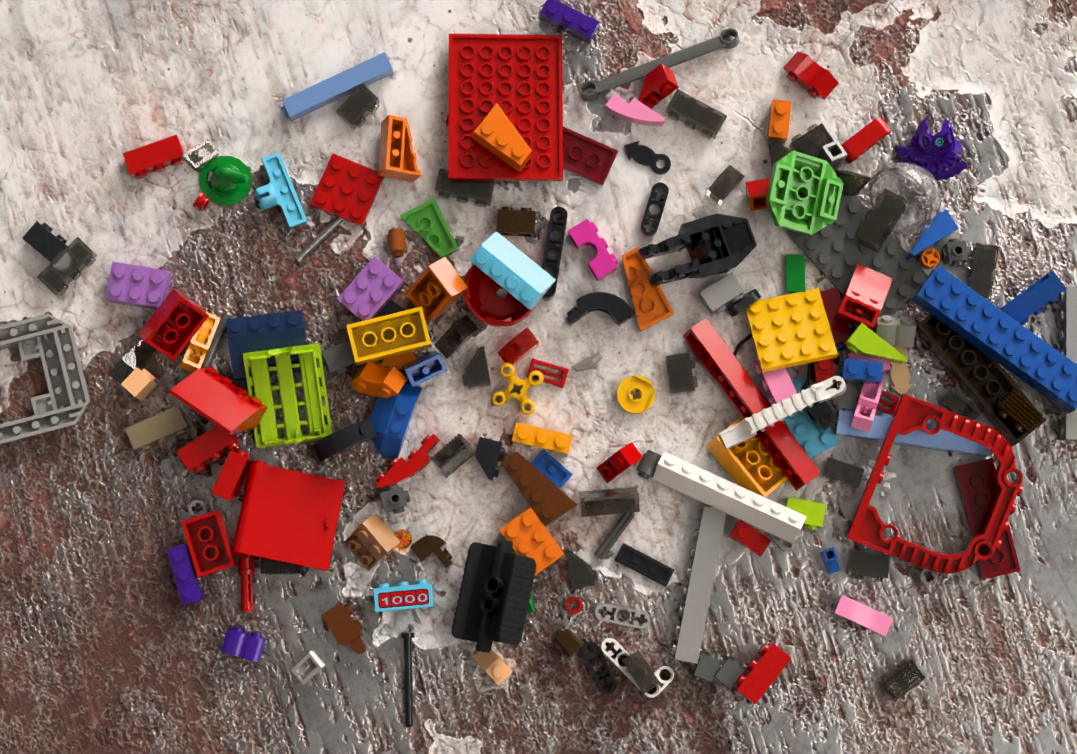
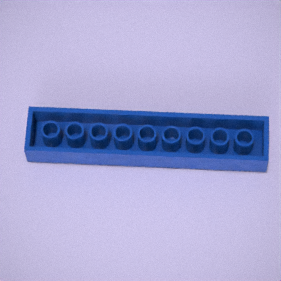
(1000, 337)

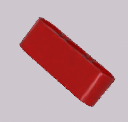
(865, 139)

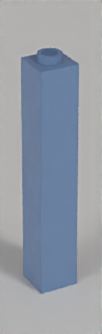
(337, 87)

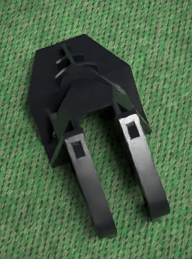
(713, 243)

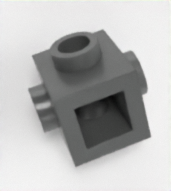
(951, 256)
(388, 496)

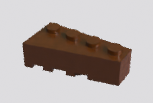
(541, 494)

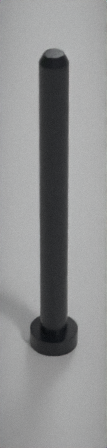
(408, 678)

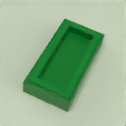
(795, 273)

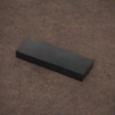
(644, 564)

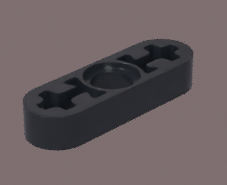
(655, 224)
(609, 678)

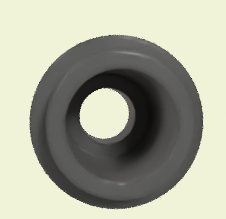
(648, 464)

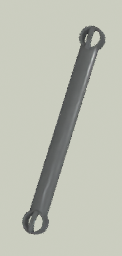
(668, 60)

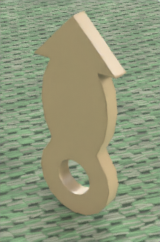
(900, 374)

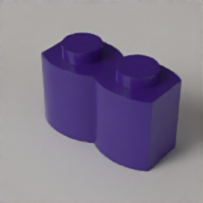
(243, 645)

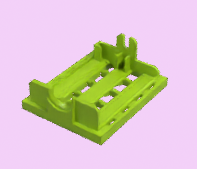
(312, 393)

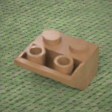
(372, 541)

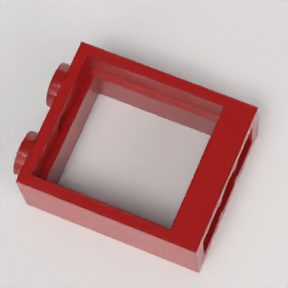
(232, 475)

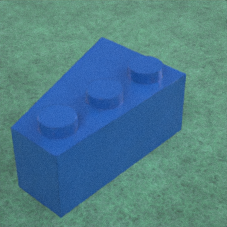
(1034, 297)

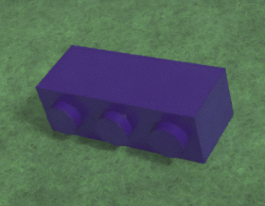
(569, 20)
(185, 575)

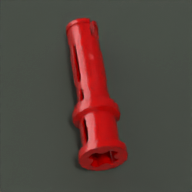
(246, 571)

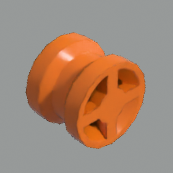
(931, 255)

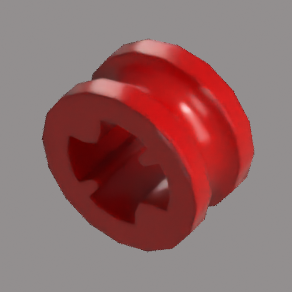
(201, 202)
(574, 610)

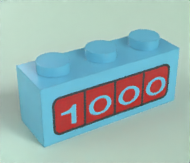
(403, 596)

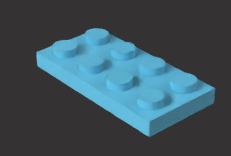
(806, 431)

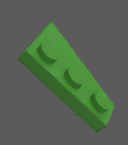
(432, 227)

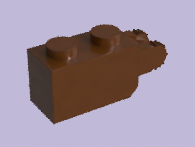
(344, 627)

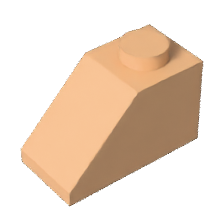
(493, 665)

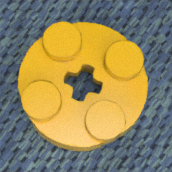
(625, 399)

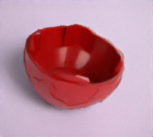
(485, 304)

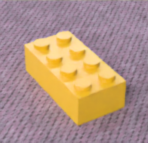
(389, 335)

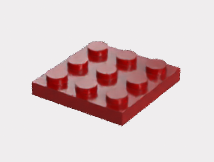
(347, 190)

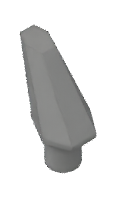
(588, 363)

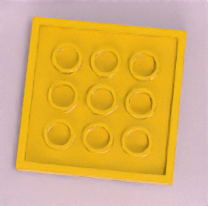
(790, 330)

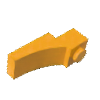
(199, 344)

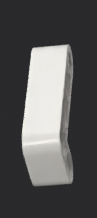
(616, 646)

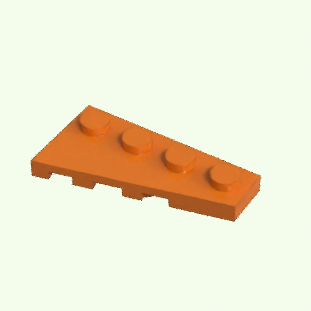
(648, 301)

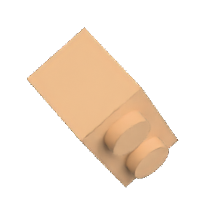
(139, 383)

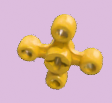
(512, 380)

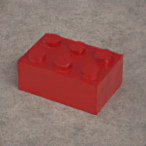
(173, 324)
(208, 449)
(209, 543)
(761, 672)

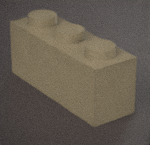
(157, 429)

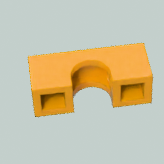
(542, 438)

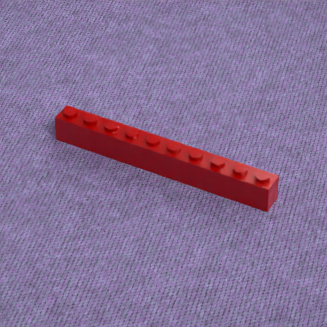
(749, 400)

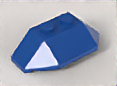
(392, 420)

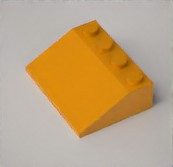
(748, 464)

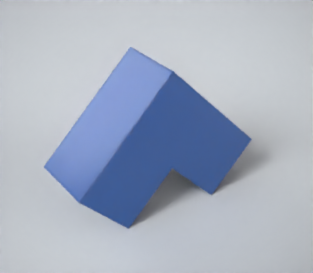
(830, 560)

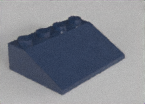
(265, 333)

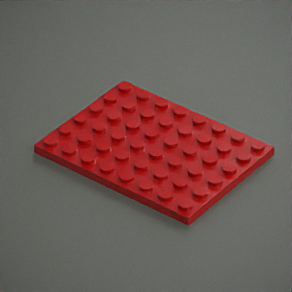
(526, 83)

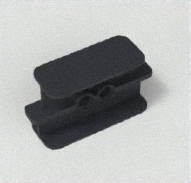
(483, 571)

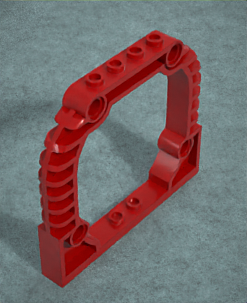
(911, 416)

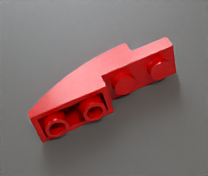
(404, 470)

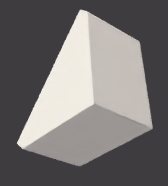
(308, 667)

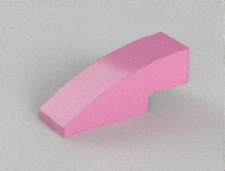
(633, 112)
(867, 406)
(862, 615)

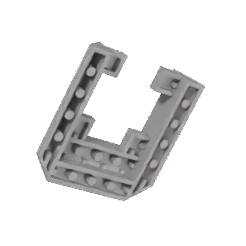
(68, 394)

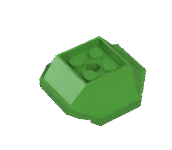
(819, 193)

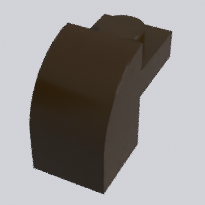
(428, 545)

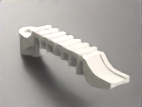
(777, 412)

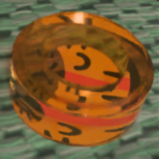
(405, 539)

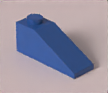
(937, 231)

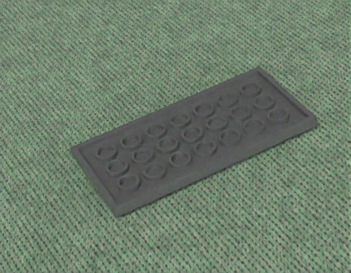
(837, 253)

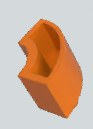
(378, 380)

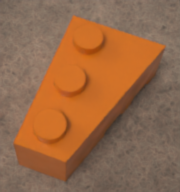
(502, 139)
(396, 150)

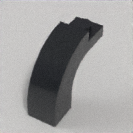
(604, 302)
(341, 440)

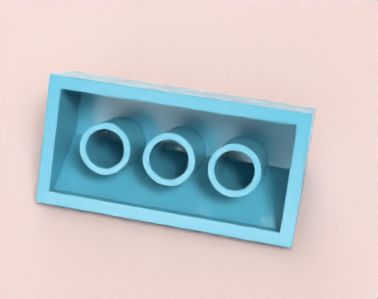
(512, 270)

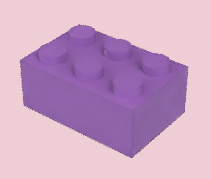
(138, 285)
(371, 290)

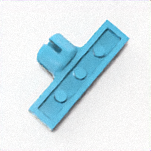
(280, 192)

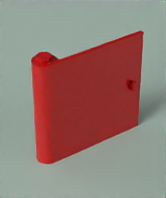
(287, 516)

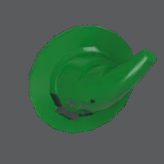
(225, 180)

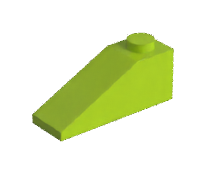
(869, 344)

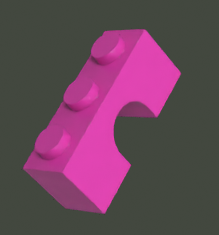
(585, 235)

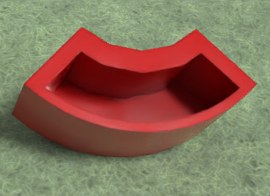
(810, 75)

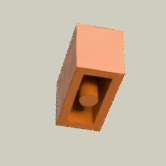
(779, 120)

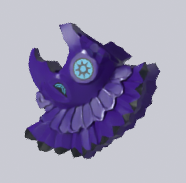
(934, 152)

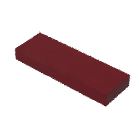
(838, 326)

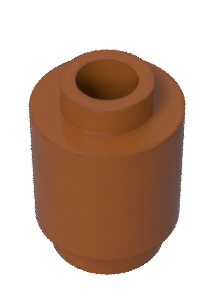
(396, 243)

